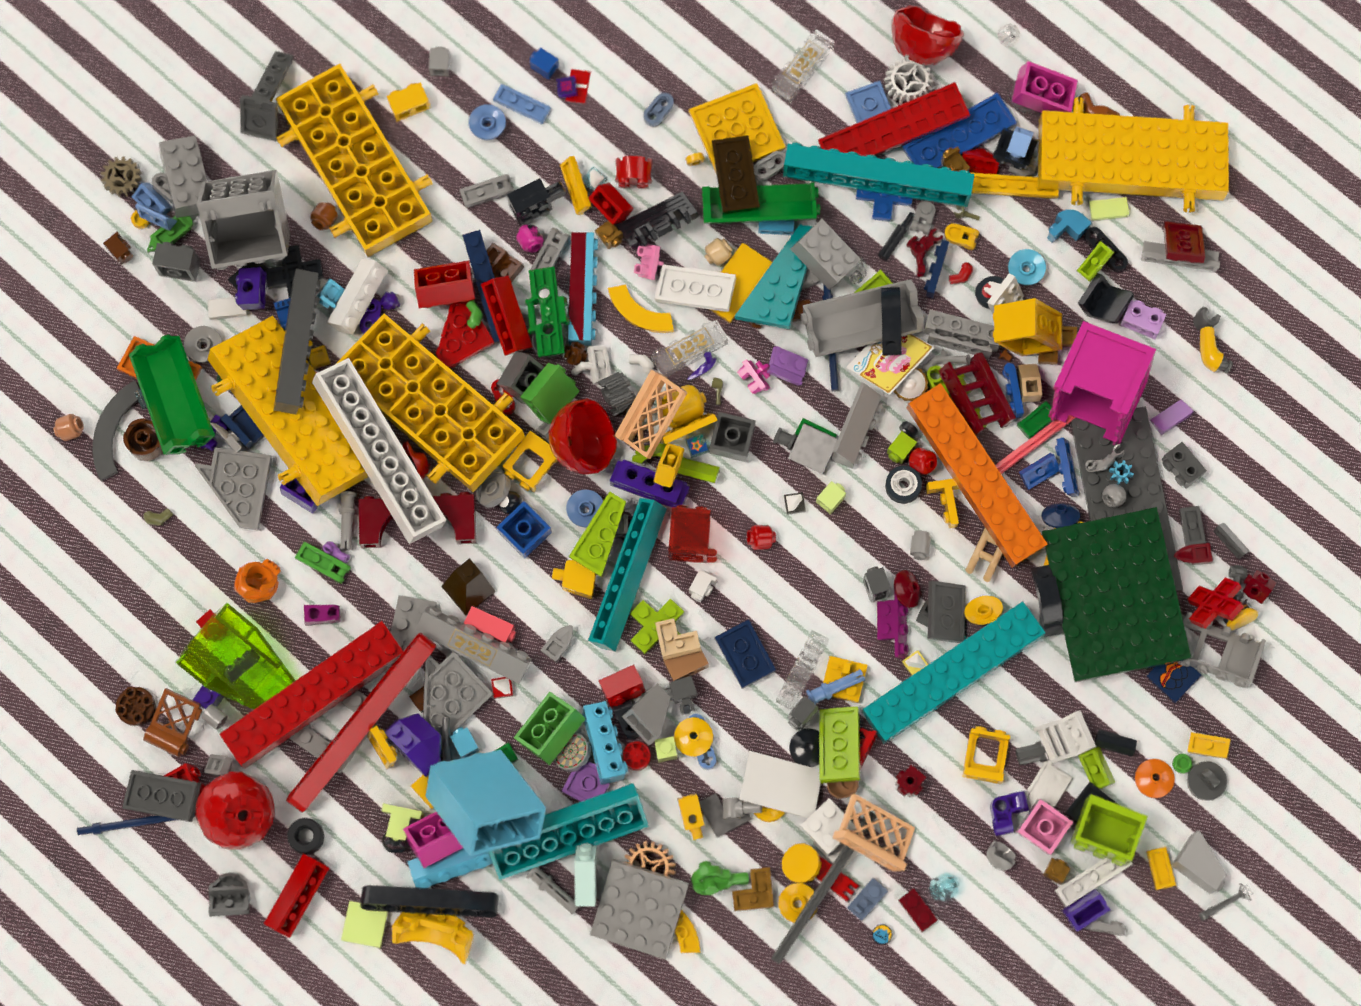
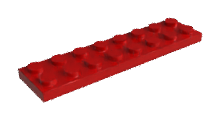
(900, 123)

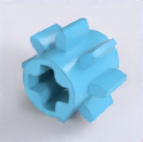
(1126, 472)

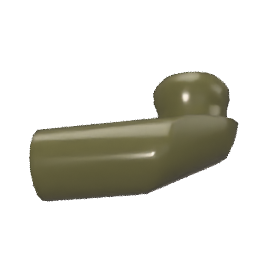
(157, 519)

